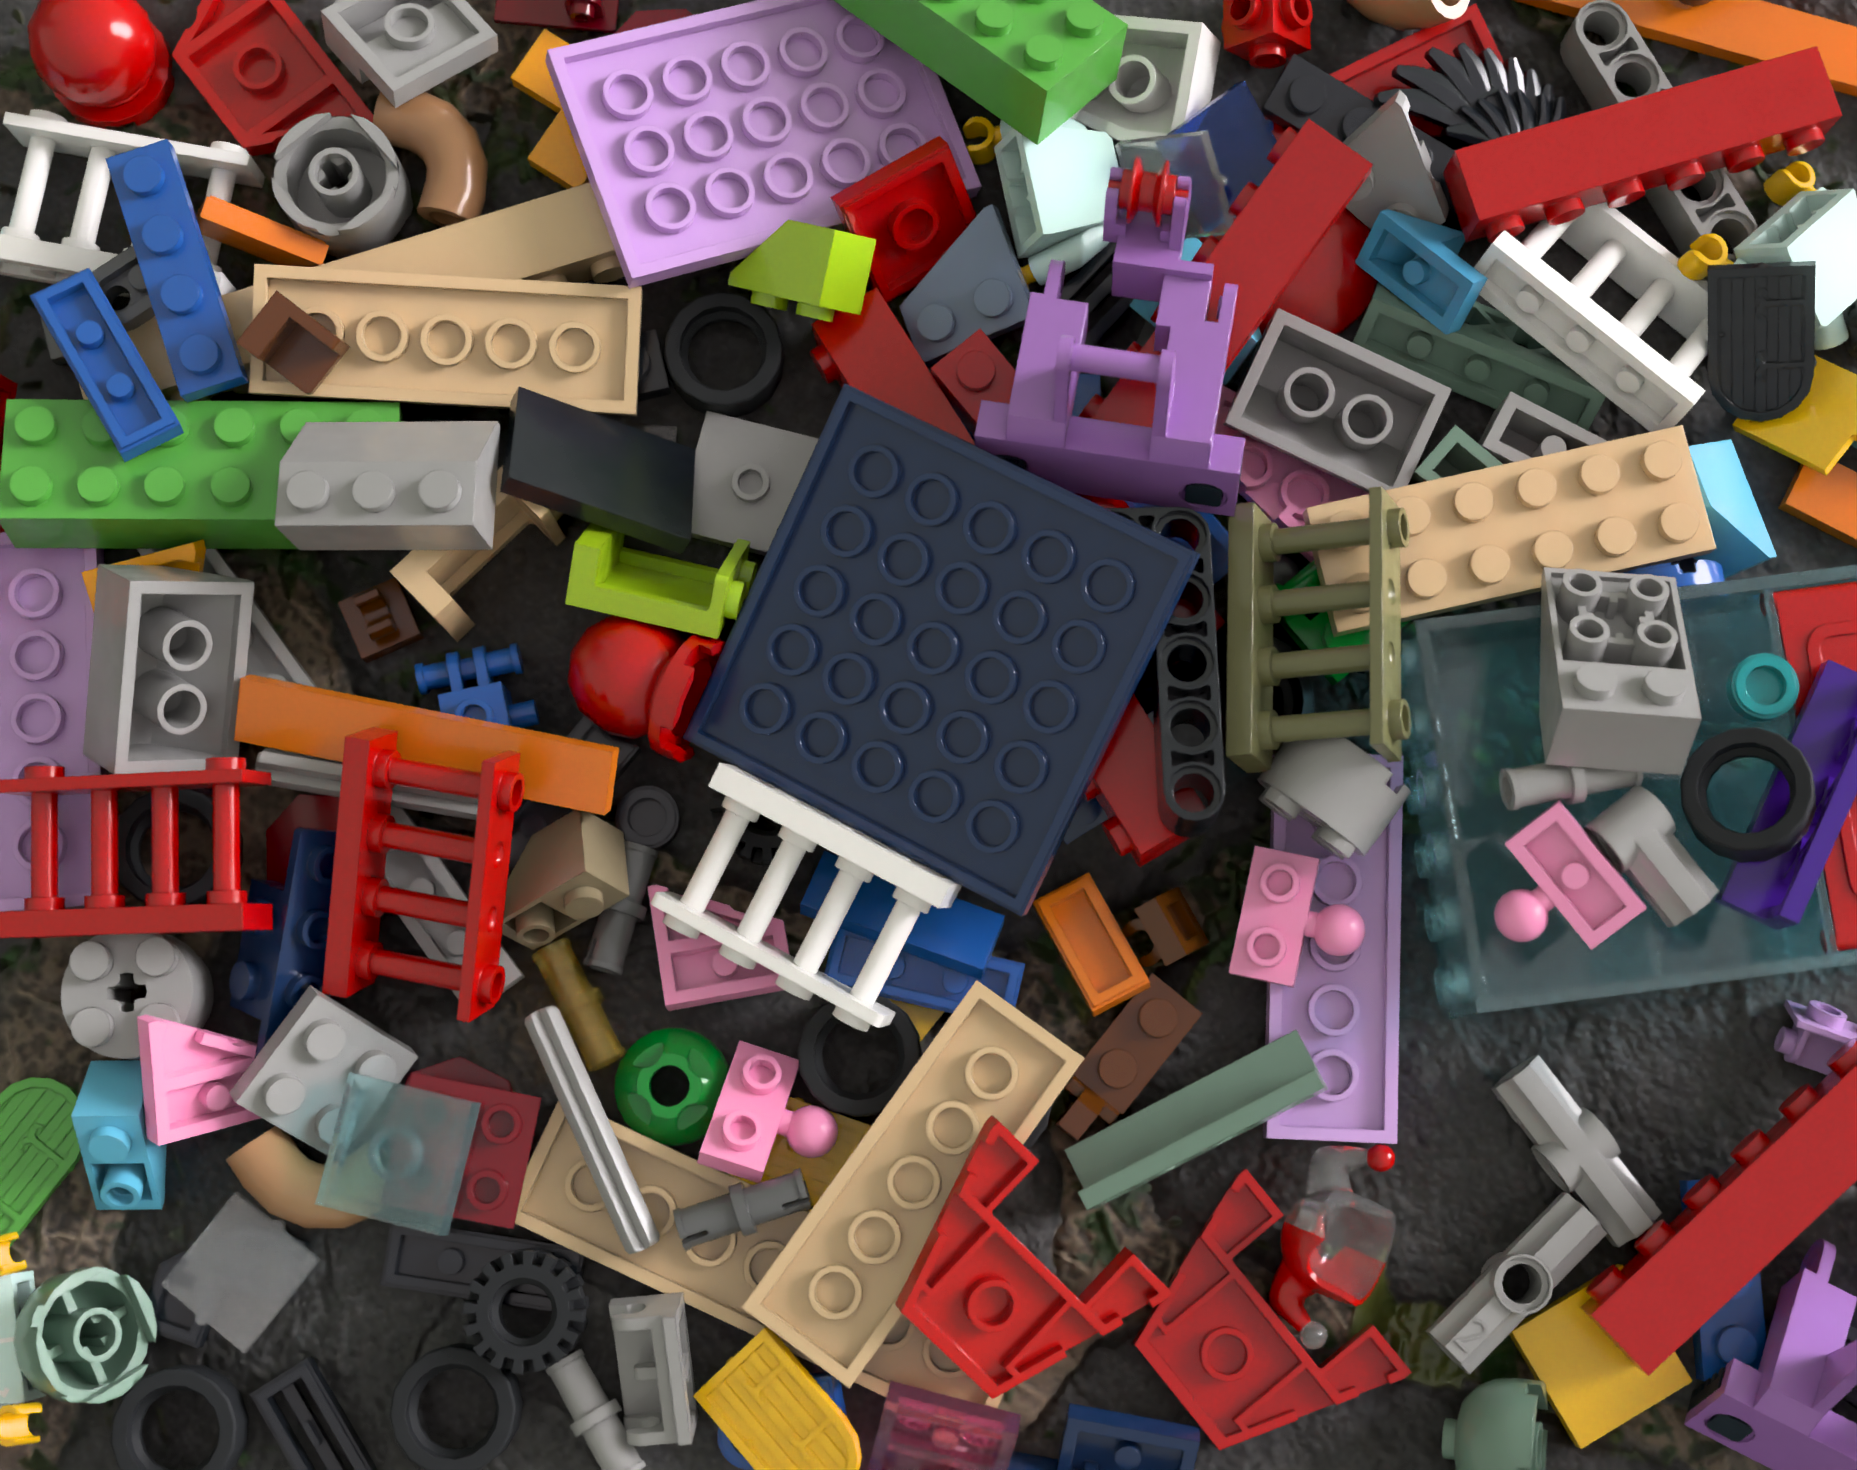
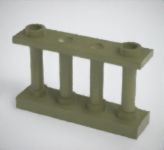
(1257, 604)

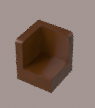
(293, 343)

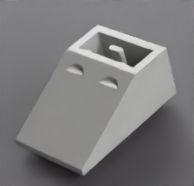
(1615, 672)

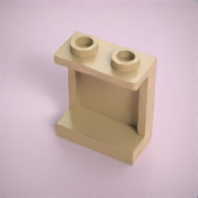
(438, 574)

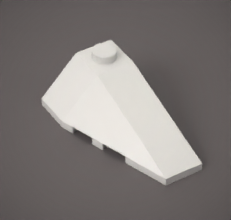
(1160, 80)

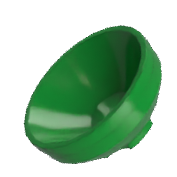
(706, 1075)

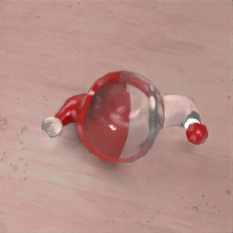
(1332, 1239)

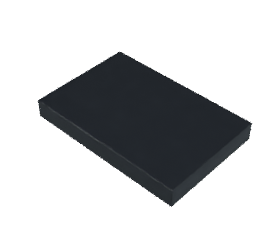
(599, 470)

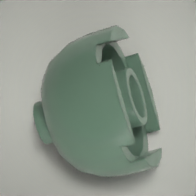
(85, 1335)
(1499, 1427)

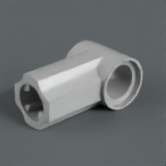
(1641, 842)

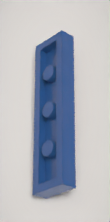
(177, 270)

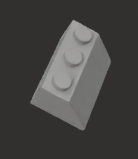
(1336, 404)
(390, 486)
(165, 667)

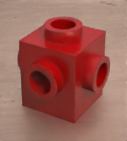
(1266, 30)

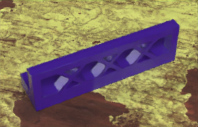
(1826, 734)

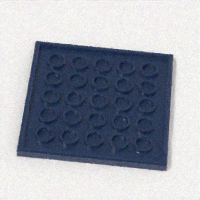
(939, 648)

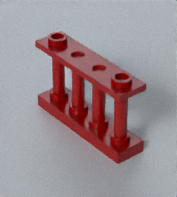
(362, 894)
(165, 907)

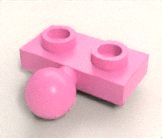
(1569, 876)
(1279, 917)
(754, 1112)

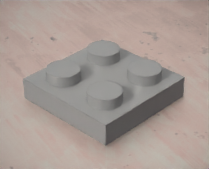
(306, 1065)

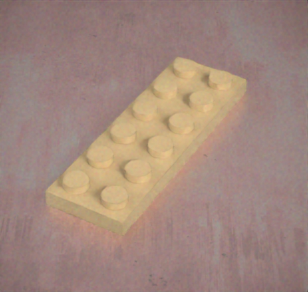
(462, 338)
(1498, 526)
(855, 1249)

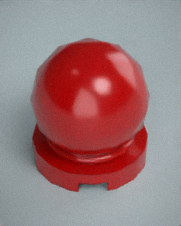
(102, 60)
(642, 680)

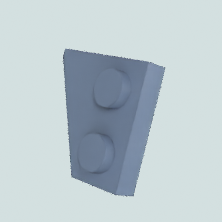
(968, 290)

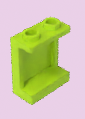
(657, 587)

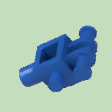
(488, 700)

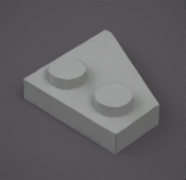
(1400, 168)

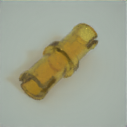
(579, 1004)

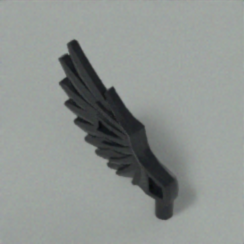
(1476, 95)

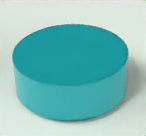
(1762, 687)

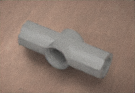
(1576, 1150)
(1546, 1251)

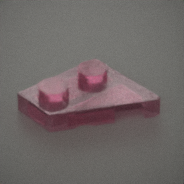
(941, 1433)

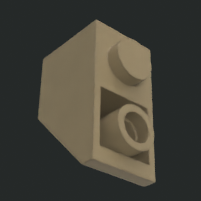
(564, 878)

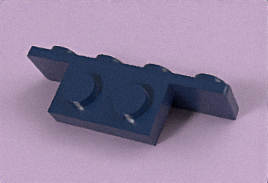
(283, 962)
(1116, 1441)

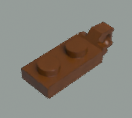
(1127, 1056)

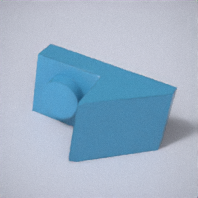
(1422, 267)

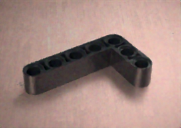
(1180, 701)

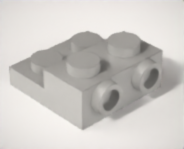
(407, 42)

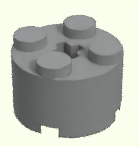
(336, 150)
(1335, 790)
(111, 966)

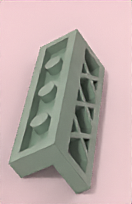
(1478, 358)
(1195, 1120)

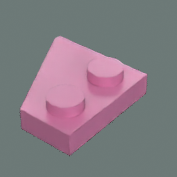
(697, 973)
(190, 1079)

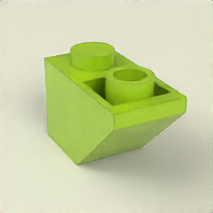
(808, 265)

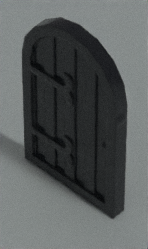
(1761, 337)

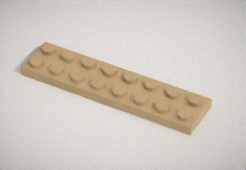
(716, 1276)

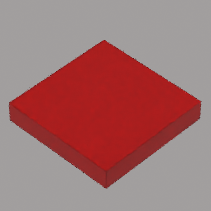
(912, 210)

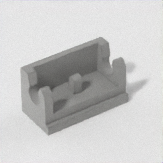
(655, 1369)

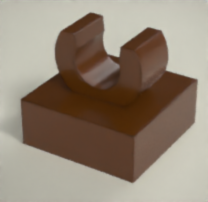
(381, 620)
(1169, 926)

